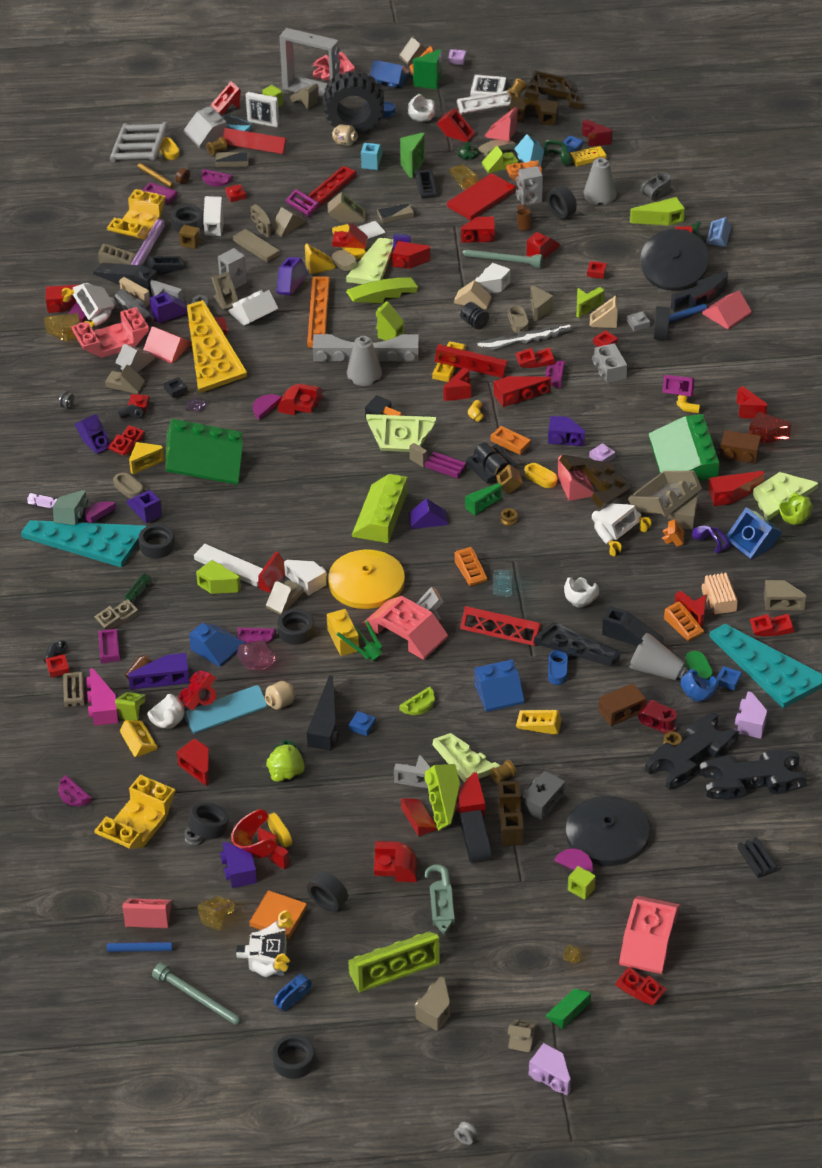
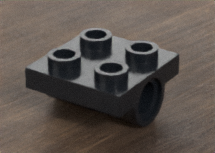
(489, 461)

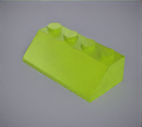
(381, 509)
(394, 961)

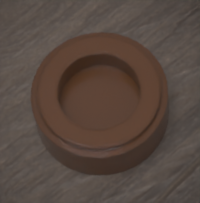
(182, 175)

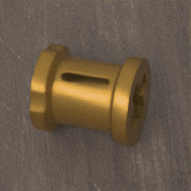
(517, 88)
(212, 149)
(502, 772)

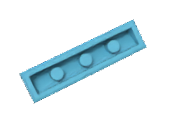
(225, 709)

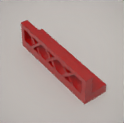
(470, 360)
(478, 613)

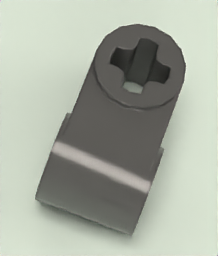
(657, 186)

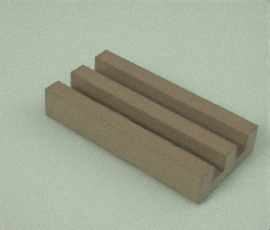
(73, 700)

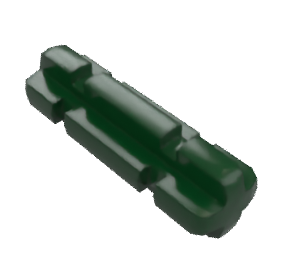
(138, 588)

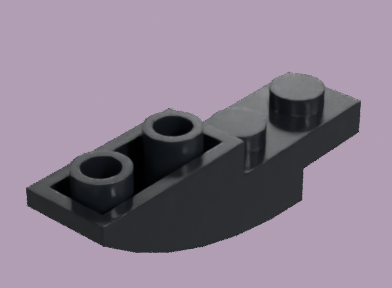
(704, 293)

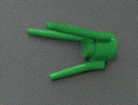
(372, 649)

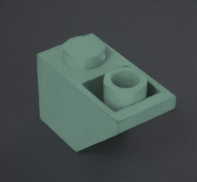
(70, 508)

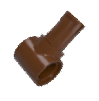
(524, 217)

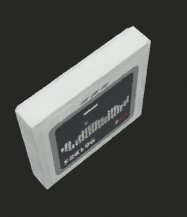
(487, 85)
(262, 109)

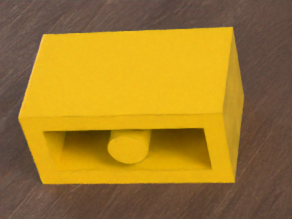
(340, 622)

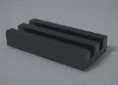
(751, 845)

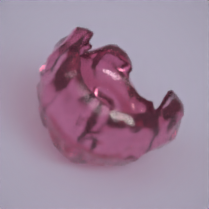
(255, 655)

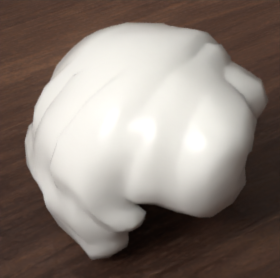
(421, 109)
(579, 592)
(167, 712)

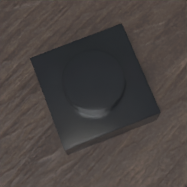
(175, 387)

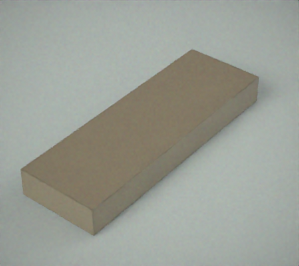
(256, 245)

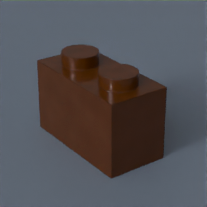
(740, 446)
(621, 704)

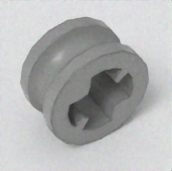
(465, 1133)

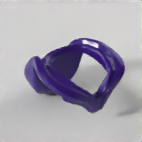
(703, 532)

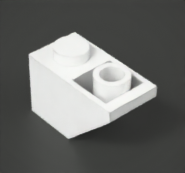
(213, 216)
(494, 278)

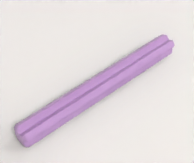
(149, 242)

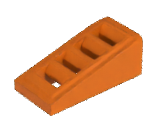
(466, 556)
(679, 611)

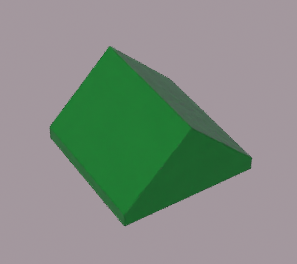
(427, 70)

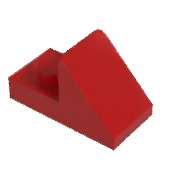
(227, 97)
(353, 239)
(458, 386)
(749, 404)
(695, 608)

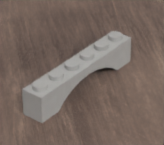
(401, 348)

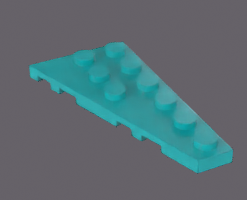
(93, 540)
(772, 670)

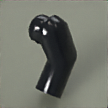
(131, 410)
(56, 649)

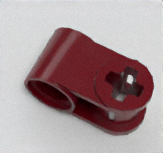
(658, 715)

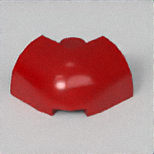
(300, 398)
(395, 860)

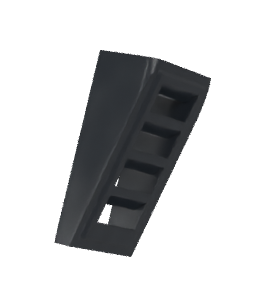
(426, 175)
(165, 264)

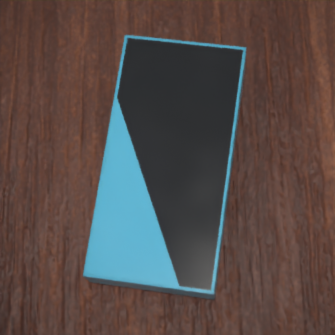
(237, 124)

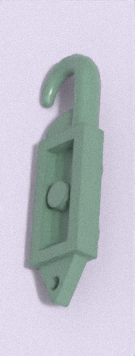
(441, 899)

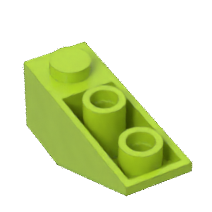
(658, 213)
(443, 790)

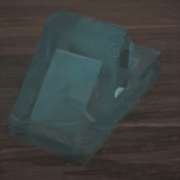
(502, 582)

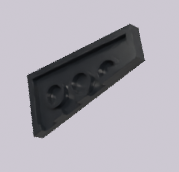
(576, 644)

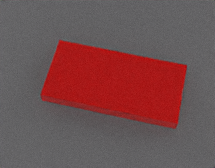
(481, 196)

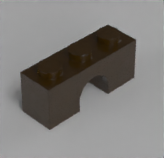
(546, 110)
(510, 813)

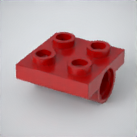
(199, 682)

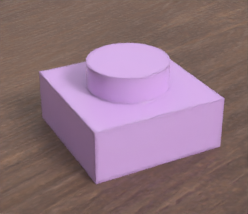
(456, 57)
(602, 453)

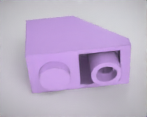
(752, 717)
(550, 1068)

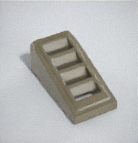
(115, 255)

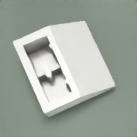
(253, 307)

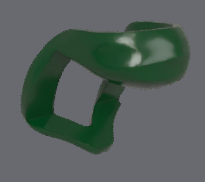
(565, 155)

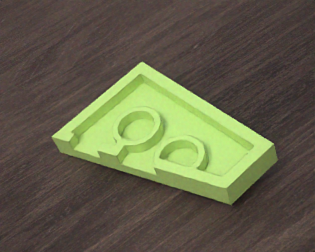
(466, 760)

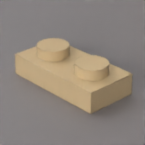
(135, 290)

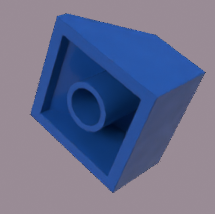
(389, 73)
(753, 534)
(498, 685)

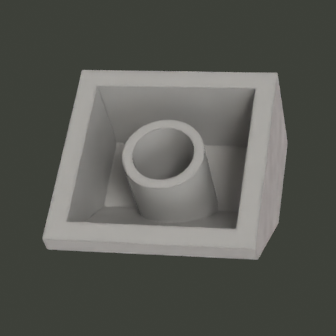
(205, 127)

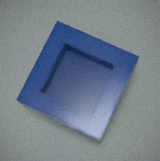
(573, 144)
(729, 678)
(362, 723)

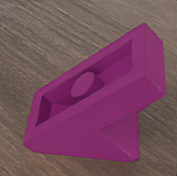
(678, 385)

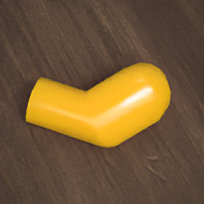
(687, 407)
(474, 411)

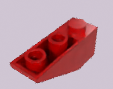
(520, 388)

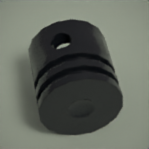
(475, 315)

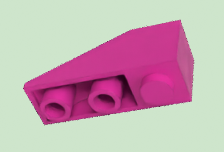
(102, 699)

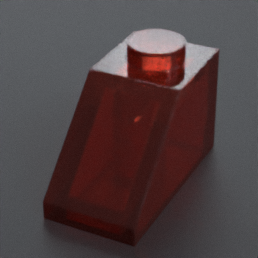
(770, 428)

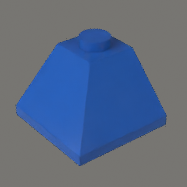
(214, 643)

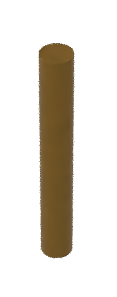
(155, 175)

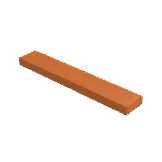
(318, 308)

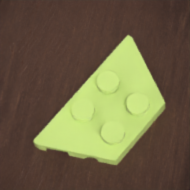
(399, 432)
(778, 490)

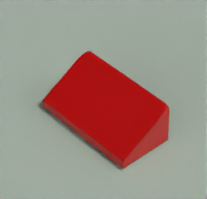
(272, 572)
(417, 816)

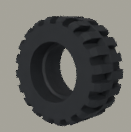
(354, 85)

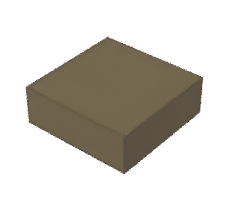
(418, 454)

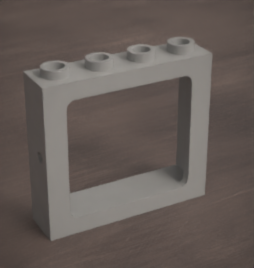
(289, 79)

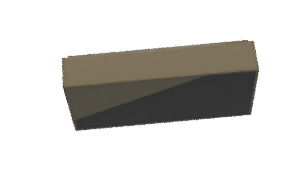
(232, 159)
(395, 212)

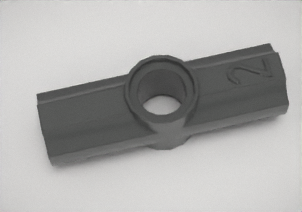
(127, 302)

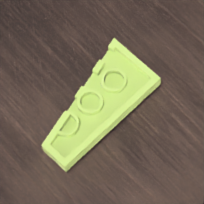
(373, 263)

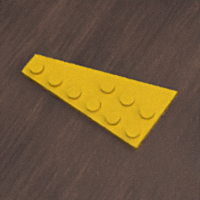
(213, 355)

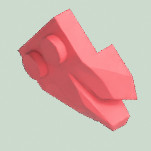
(322, 66)

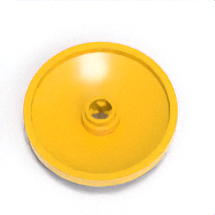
(366, 579)

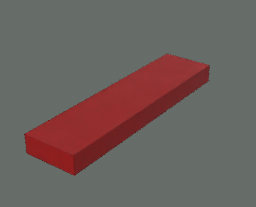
(254, 141)
(332, 185)

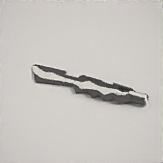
(525, 337)

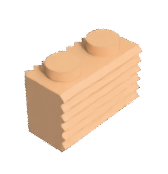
(719, 594)

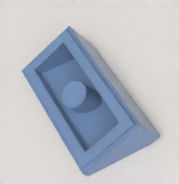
(719, 232)

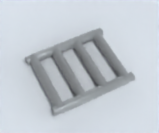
(115, 155)

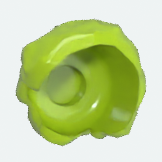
(796, 510)
(285, 763)

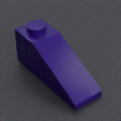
(164, 671)

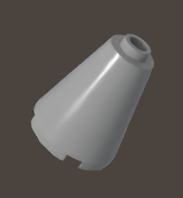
(600, 183)
(364, 363)
(656, 659)

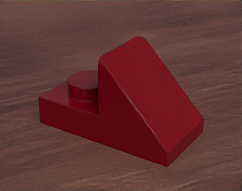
(596, 133)

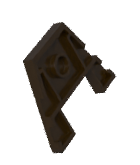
(552, 84)
(602, 475)

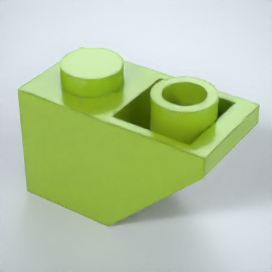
(388, 322)
(217, 579)

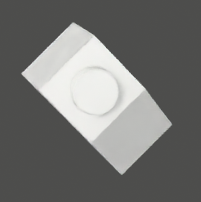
(306, 574)

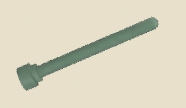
(535, 261)
(163, 973)

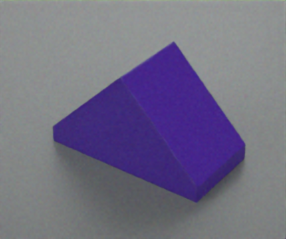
(427, 515)

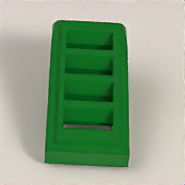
(482, 499)

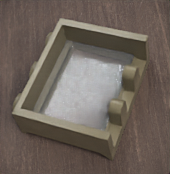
(666, 492)

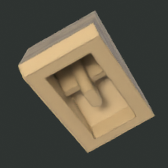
(473, 293)
(605, 315)

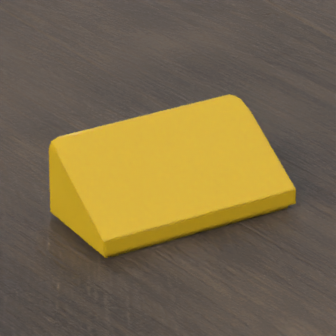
(137, 737)

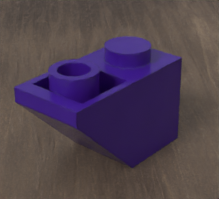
(290, 275)
(167, 307)
(565, 432)
(93, 433)
(146, 506)
(239, 865)

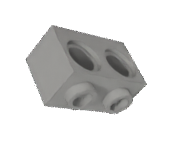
(529, 186)
(610, 363)

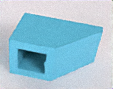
(529, 150)
(371, 156)

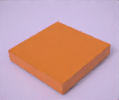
(272, 906)

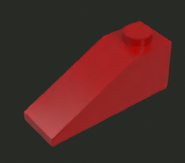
(731, 488)

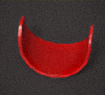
(245, 830)

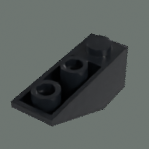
(626, 627)

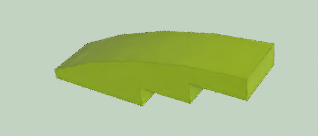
(379, 290)

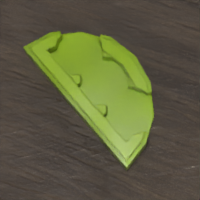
(419, 703)

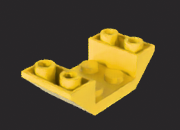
(141, 216)
(140, 816)

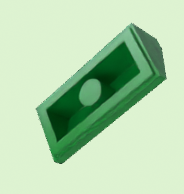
(569, 1008)

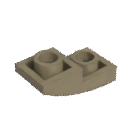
(502, 144)
(260, 217)
(112, 618)

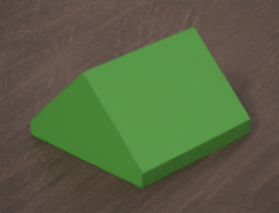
(412, 153)

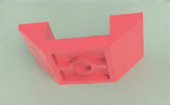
(111, 339)
(410, 622)
(648, 934)

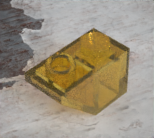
(60, 326)

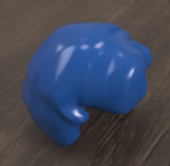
(698, 688)

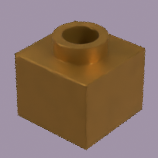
(189, 237)
(509, 479)

